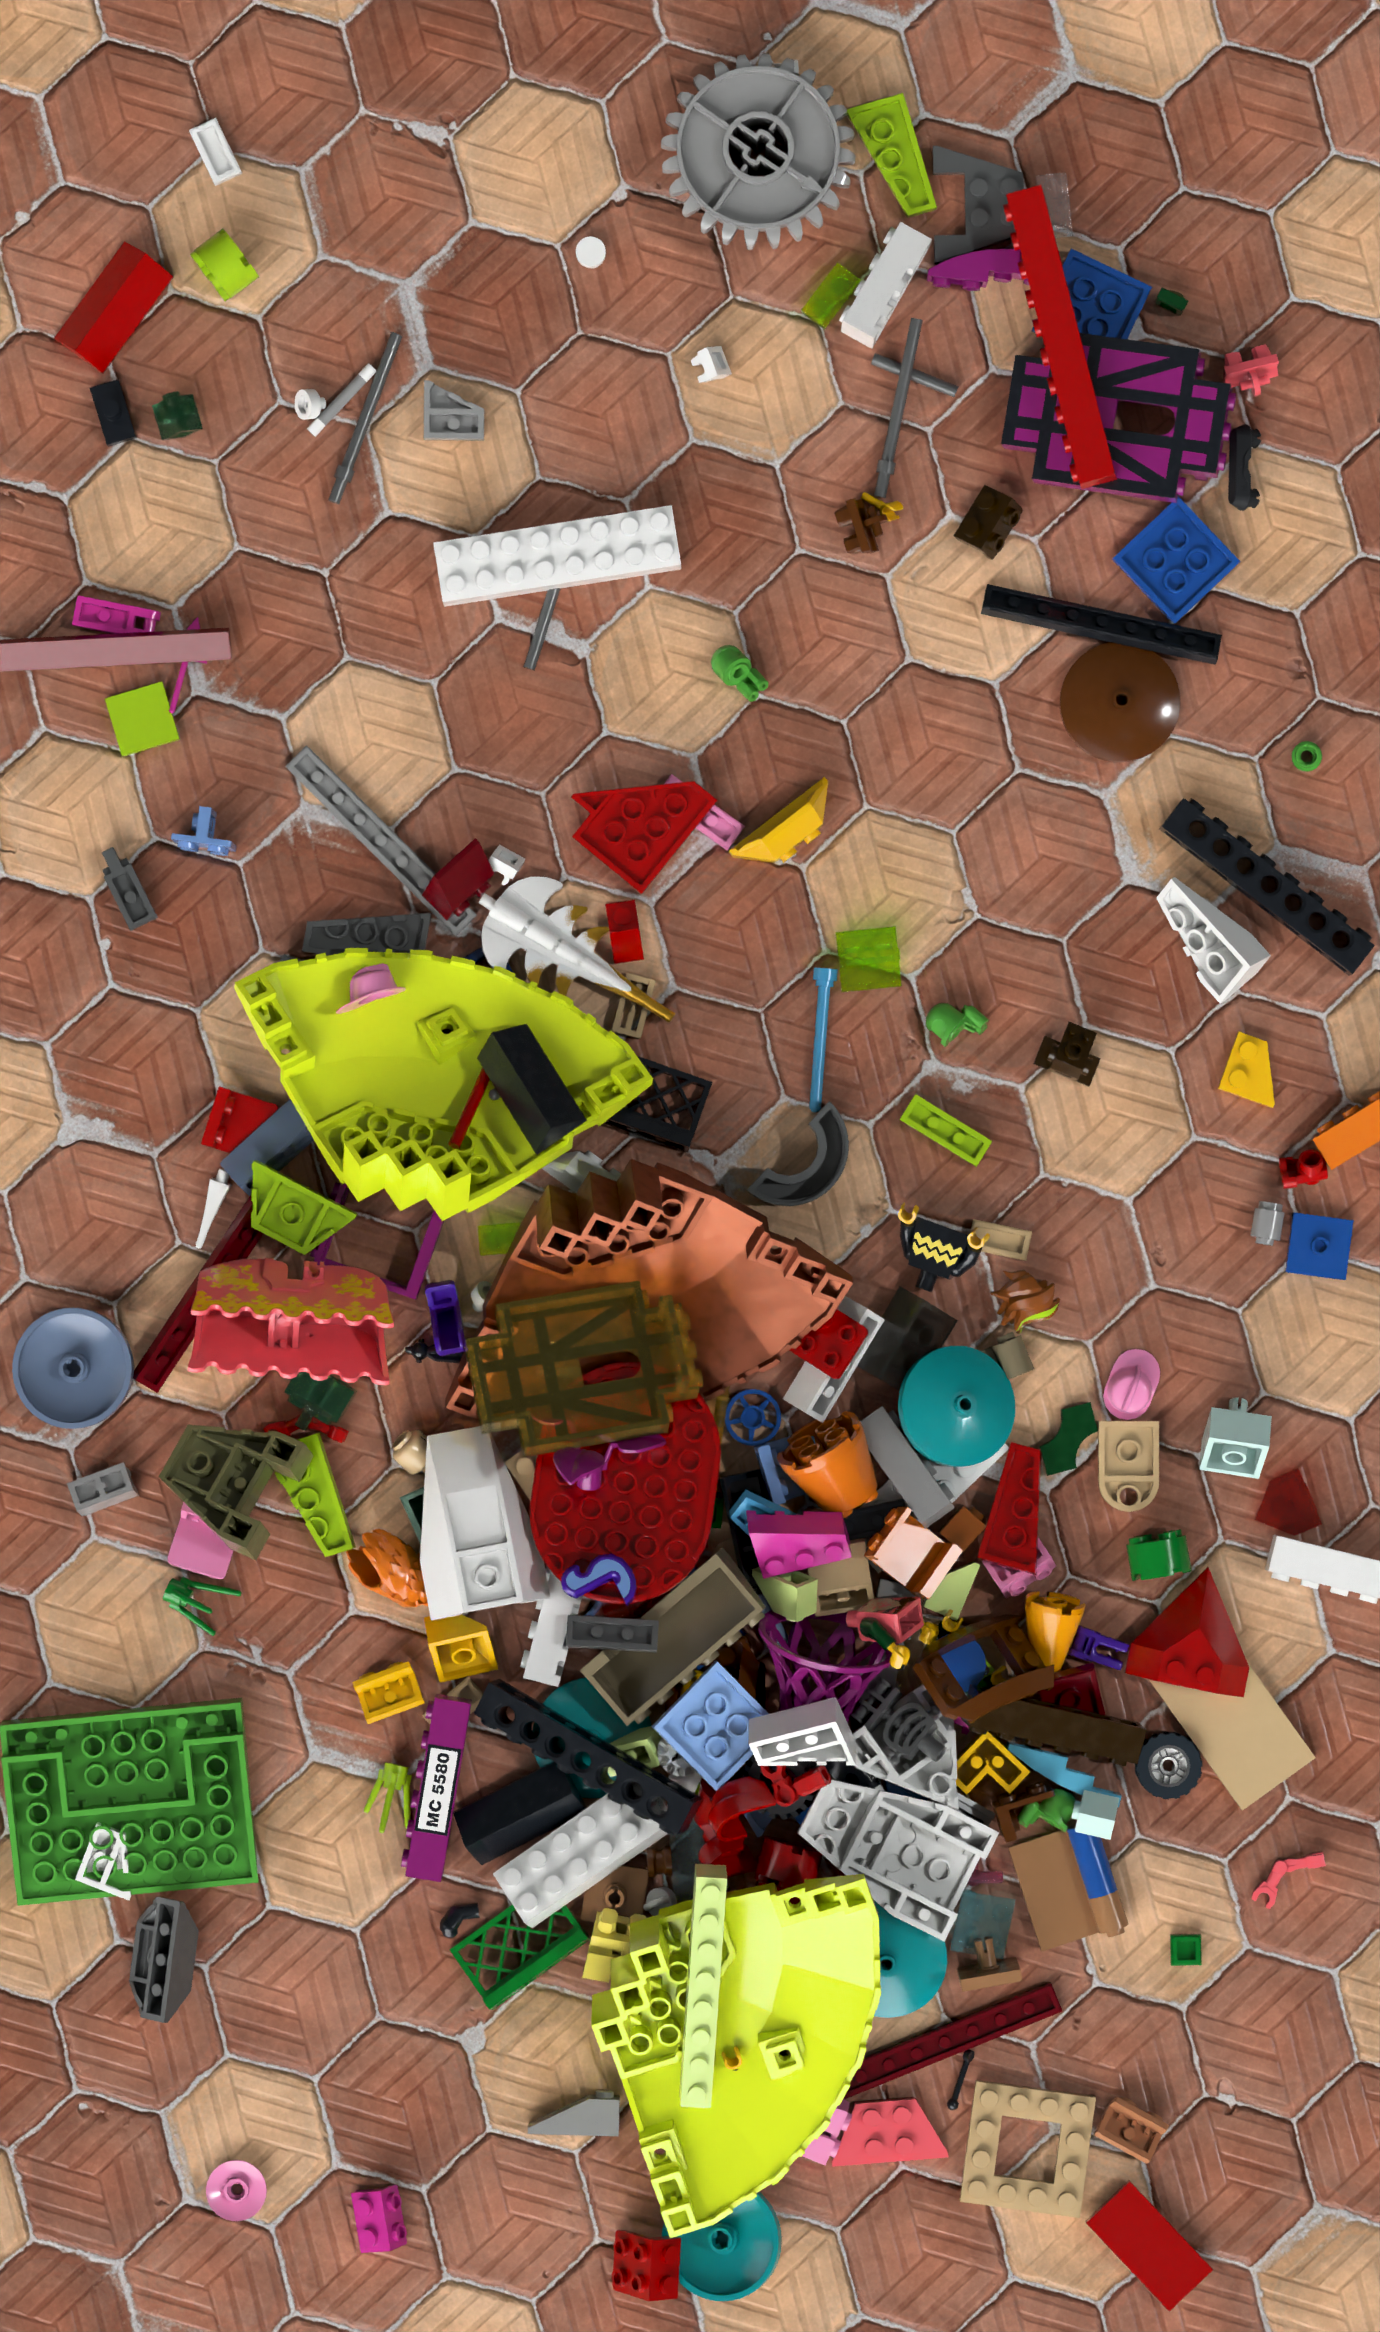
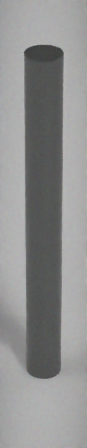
(541, 628)

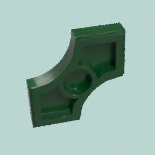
(1075, 1426)

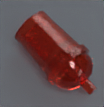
(630, 1612)

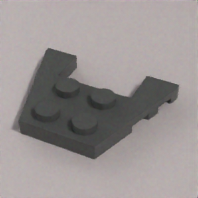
(984, 199)

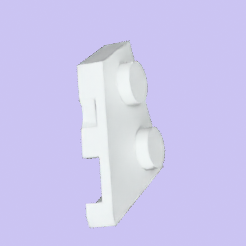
(116, 1851)

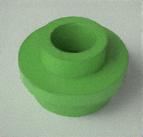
(1315, 752)

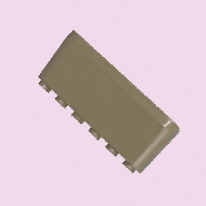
(692, 1626)

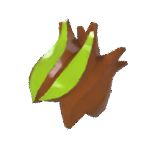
(1026, 1300)

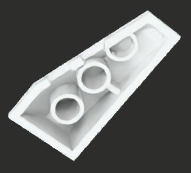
(1219, 946)

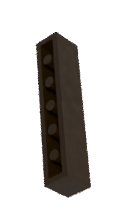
(1063, 1728)

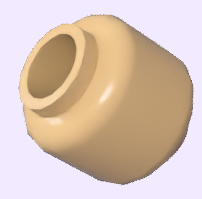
(410, 1451)

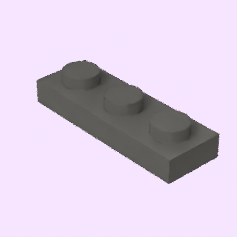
(612, 1633)

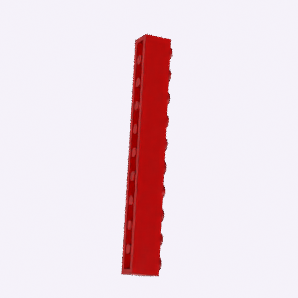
(1061, 337)

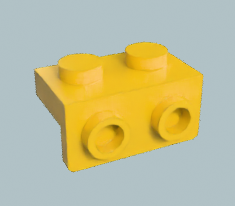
(388, 1691)

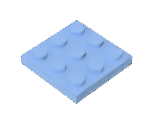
(711, 1725)

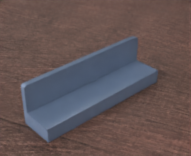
(272, 1144)

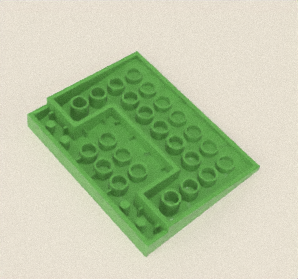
(157, 1772)

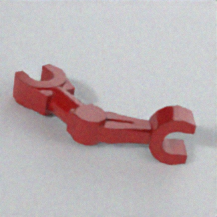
(333, 1431)

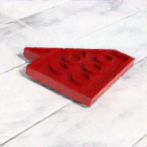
(641, 826)

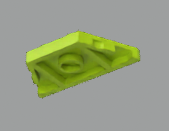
(293, 1211)

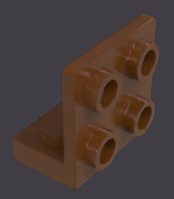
(1007, 1819)

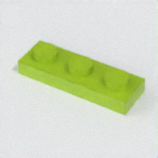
(945, 1130)

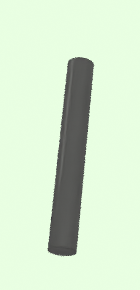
(917, 376)

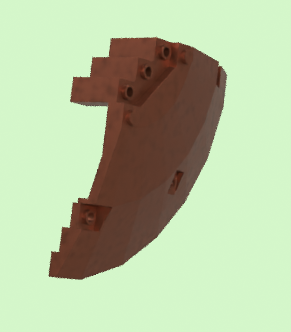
(680, 1242)

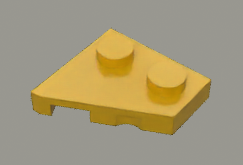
(1249, 1071)

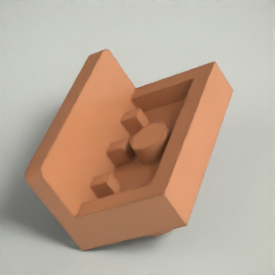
(1131, 2128)

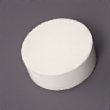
(590, 252)

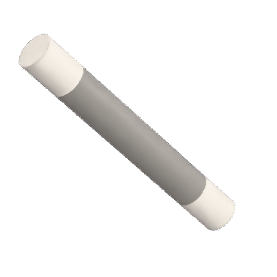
(341, 400)

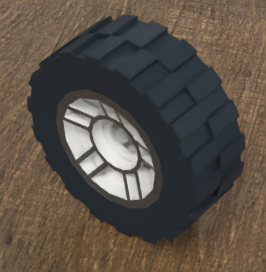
(1185, 1769)

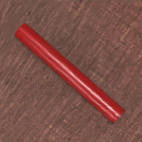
(469, 1110)

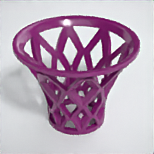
(795, 1687)

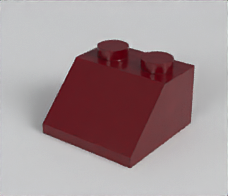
(459, 881)

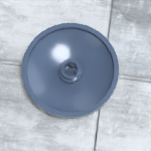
(73, 1368)

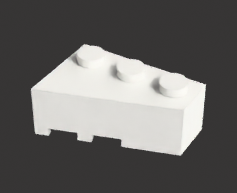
(803, 1734)

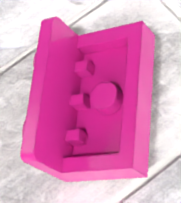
(379, 2219)

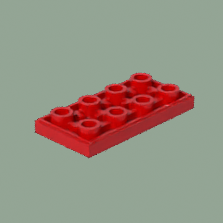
(1149, 2245)

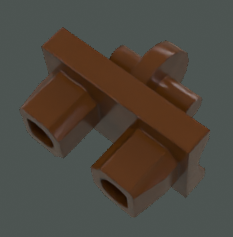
(865, 527)

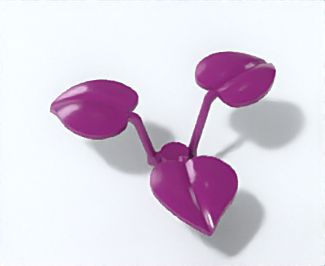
(588, 1465)

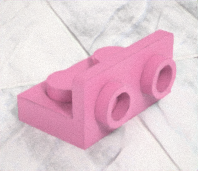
(1013, 1581)

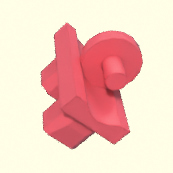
(1251, 373)

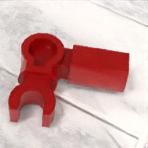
(789, 1791)

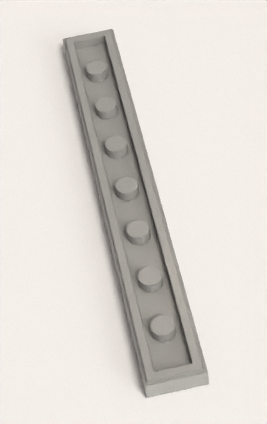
(370, 830)

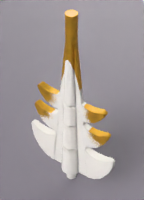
(520, 922)

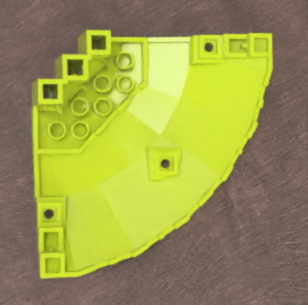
(391, 1086)
(788, 1982)

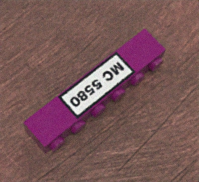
(438, 1787)

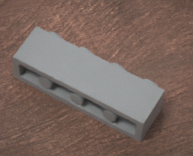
(905, 1468)

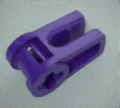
(1085, 1647)

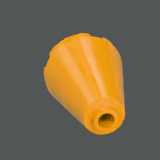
(1052, 1625)

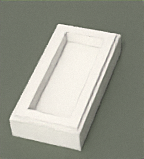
(215, 151)

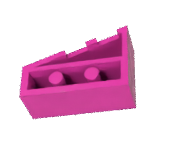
(797, 1541)

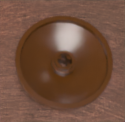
(1116, 730)

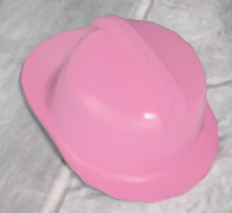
(370, 984)
(1131, 1384)

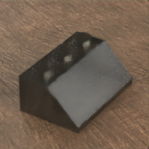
(908, 1333)

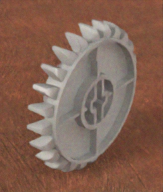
(722, 122)

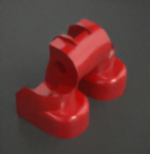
(721, 1824)

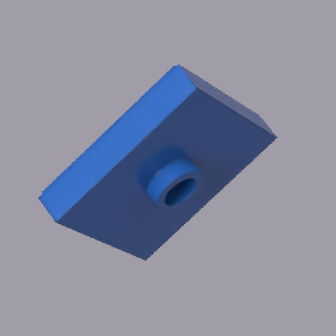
(1319, 1246)

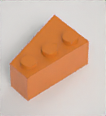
(1350, 1135)

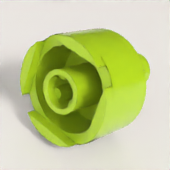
(224, 265)

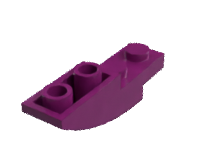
(975, 267)

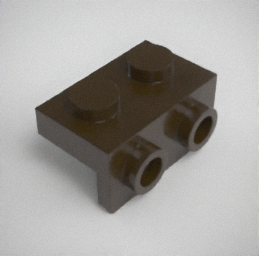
(989, 521)

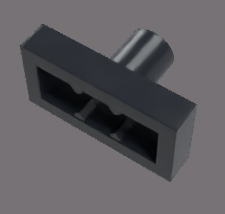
(113, 413)

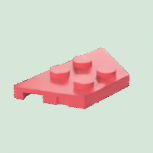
(888, 2133)

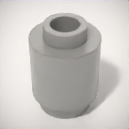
(1267, 1223)

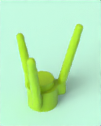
(393, 1777)

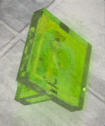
(868, 959)

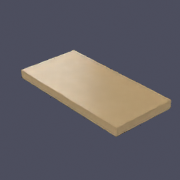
(1241, 1738)

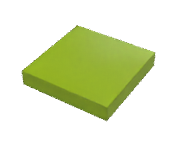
(142, 719)

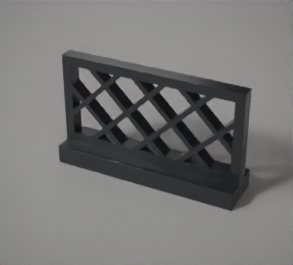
(655, 1128)

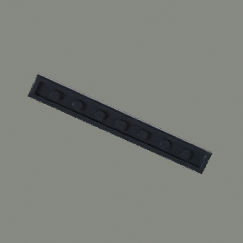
(1101, 624)

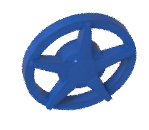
(753, 1417)

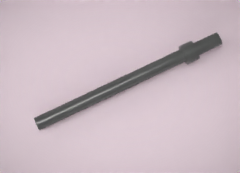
(886, 466)
(344, 471)

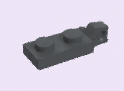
(127, 891)

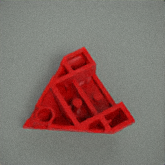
(1192, 1644)

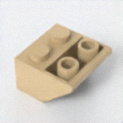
(844, 1583)

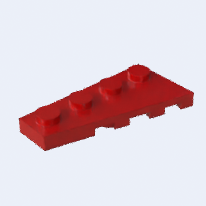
(1014, 1516)

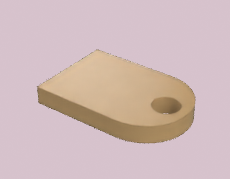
(1128, 1460)

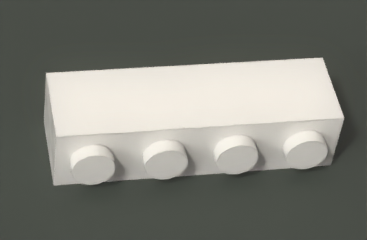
(816, 1391)
(1324, 1566)

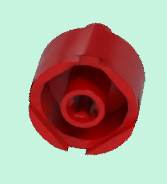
(787, 1862)

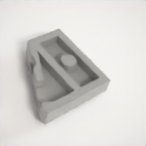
(450, 416)

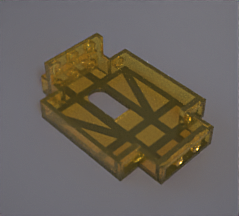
(533, 1375)

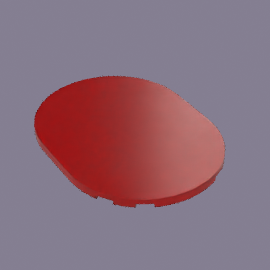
(649, 1507)

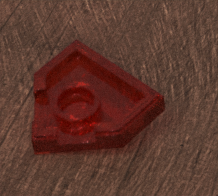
(1288, 1505)

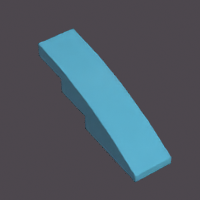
(1054, 1768)

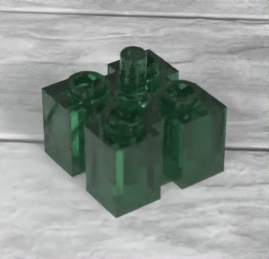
(322, 1399)

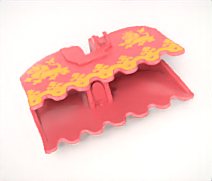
(254, 1313)

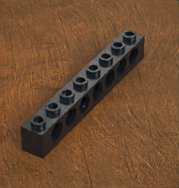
(1358, 940)
(681, 1802)

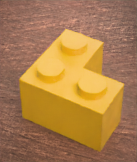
(990, 1756)

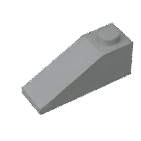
(587, 2117)

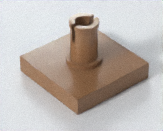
(621, 1890)
(988, 1970)

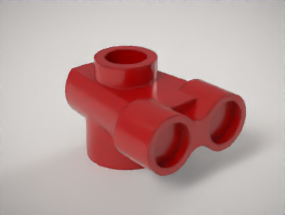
(1307, 1169)

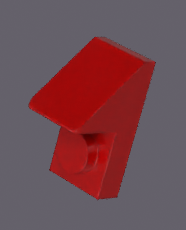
(624, 931)

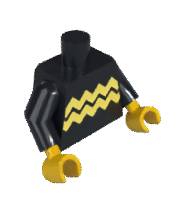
(937, 1248)

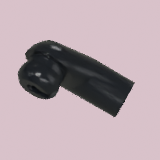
(455, 1915)

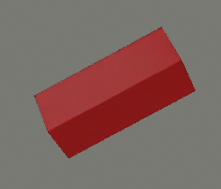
(114, 307)

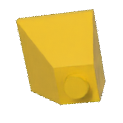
(459, 1647)

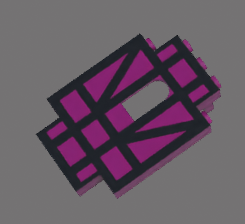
(1132, 372)

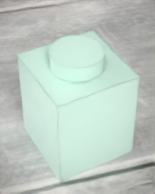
(1095, 1814)

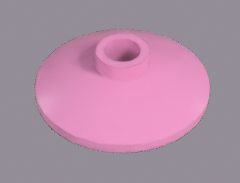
(232, 2205)

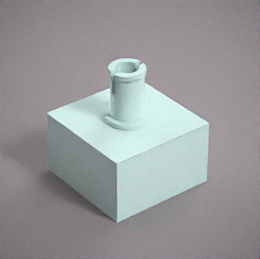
(1235, 1441)

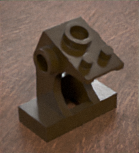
(1071, 1055)

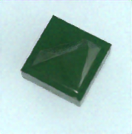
(1171, 301)

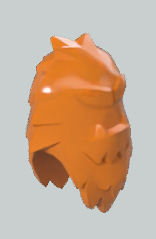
(389, 1568)

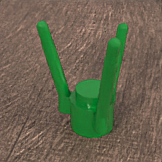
(180, 1595)

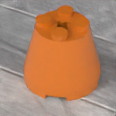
(836, 1467)

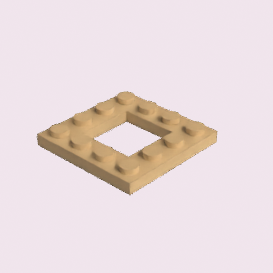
(1069, 2109)

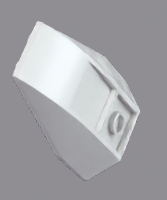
(475, 1529)

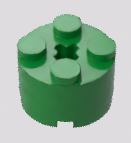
(1158, 1557)

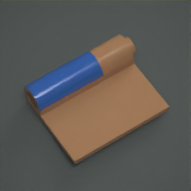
(1068, 1887)

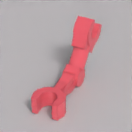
(1279, 1868)

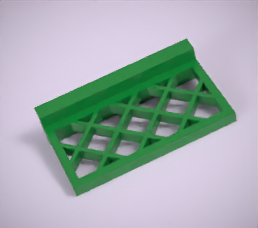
(528, 1970)

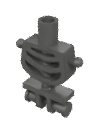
(917, 1736)

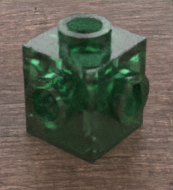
(177, 416)

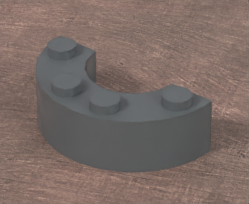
(822, 1173)

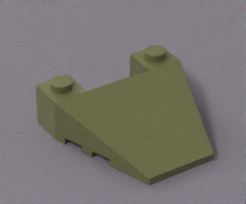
(224, 1474)

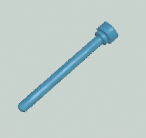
(824, 980)

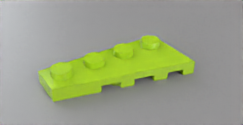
(893, 145)
(320, 1501)

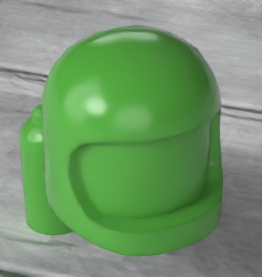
(736, 670)
(949, 1022)
(1054, 1810)

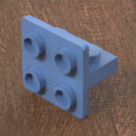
(204, 826)

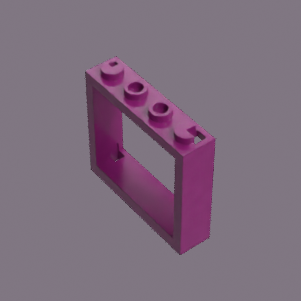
(340, 1194)

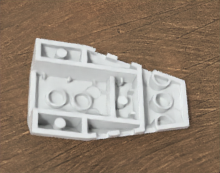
(907, 1847)

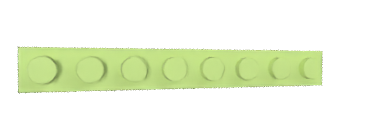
(703, 1985)

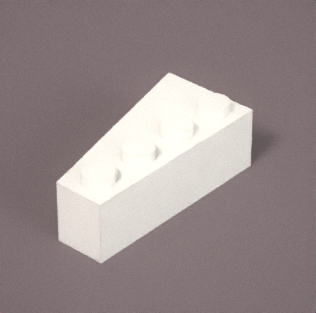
(885, 284)
(549, 1650)

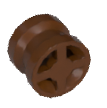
(659, 1862)

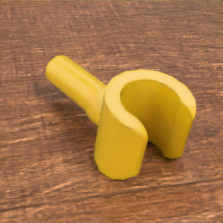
(885, 508)

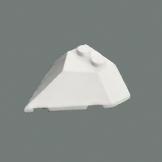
(921, 1773)

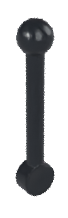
(968, 2056)

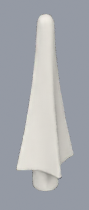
(216, 1193)

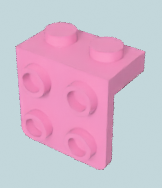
(198, 1547)

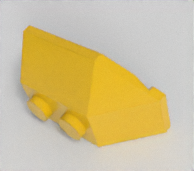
(787, 828)

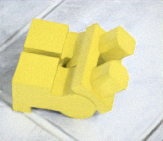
(608, 1936)

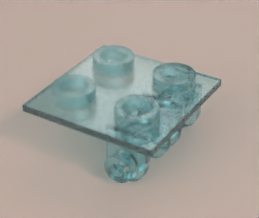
(981, 1917)

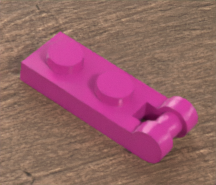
(112, 616)

